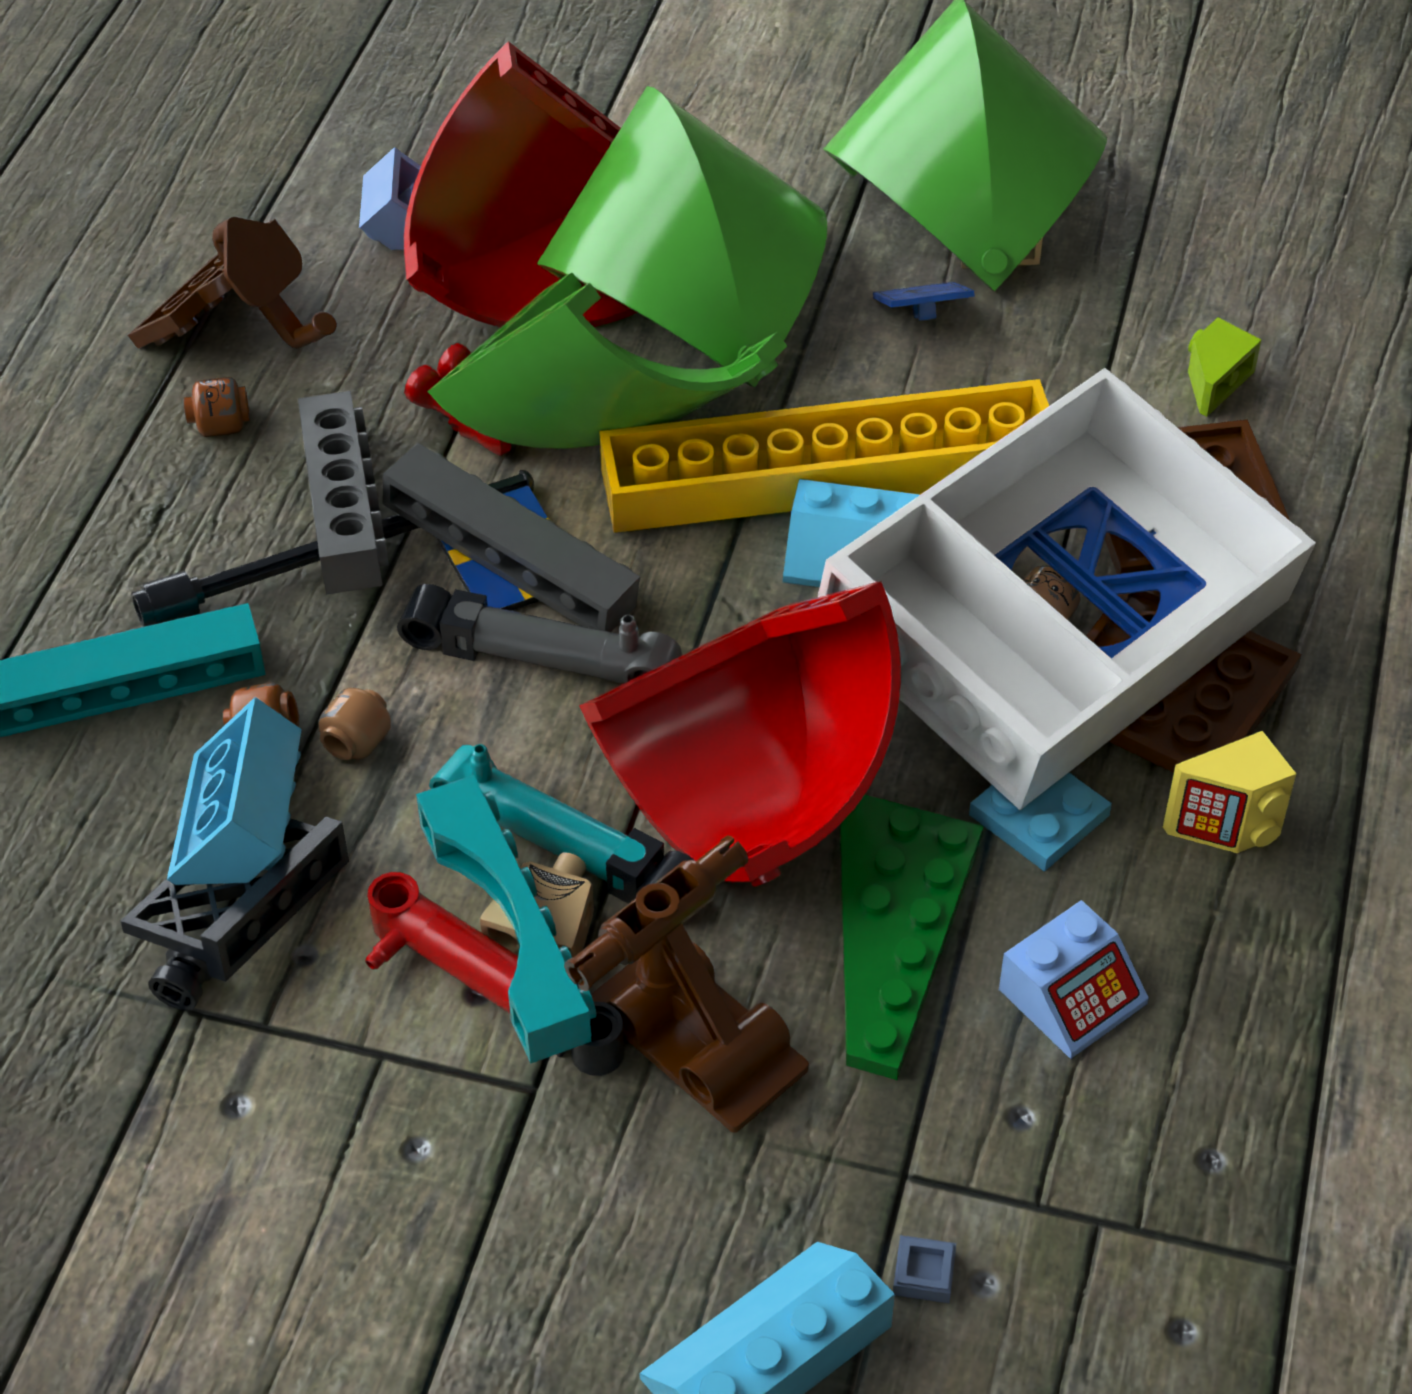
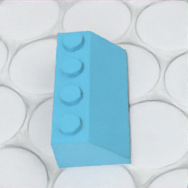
(828, 519)
(237, 800)
(782, 1331)

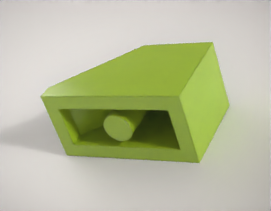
(1220, 362)

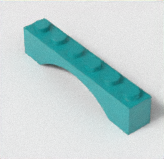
(466, 837)

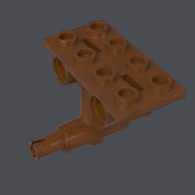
(670, 1001)

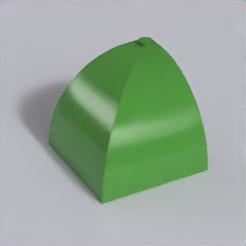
(972, 144)
(692, 234)
(560, 382)

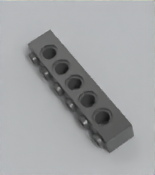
(342, 493)

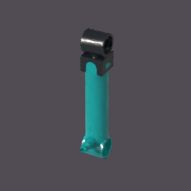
(609, 854)

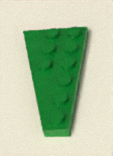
(898, 904)

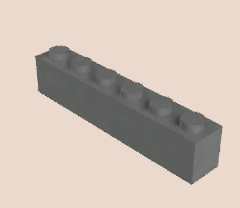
(510, 539)

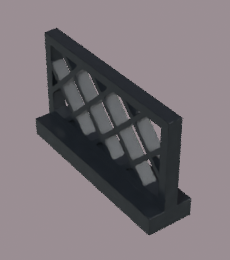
(257, 915)

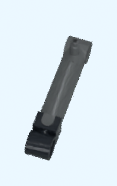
(471, 626)

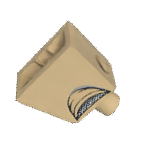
(565, 895)

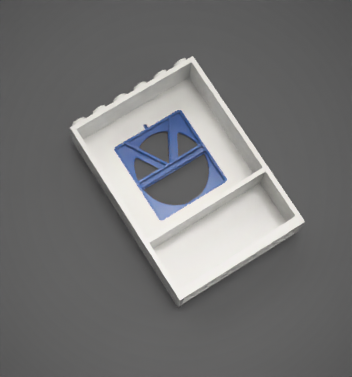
(1000, 664)

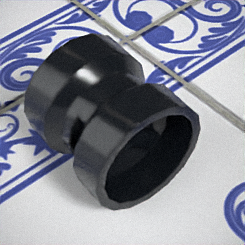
(179, 980)

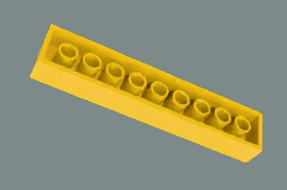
(755, 459)

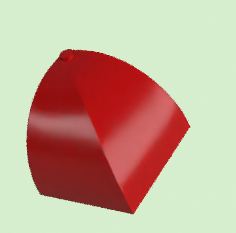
(501, 188)
(760, 729)

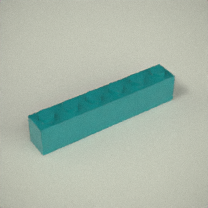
(128, 669)

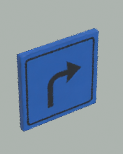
(923, 297)

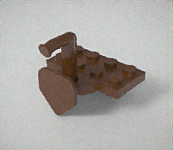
(258, 265)

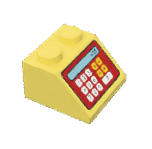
(1231, 795)

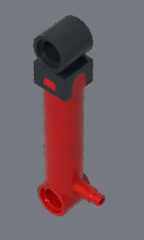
(471, 960)

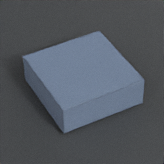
(924, 1269)

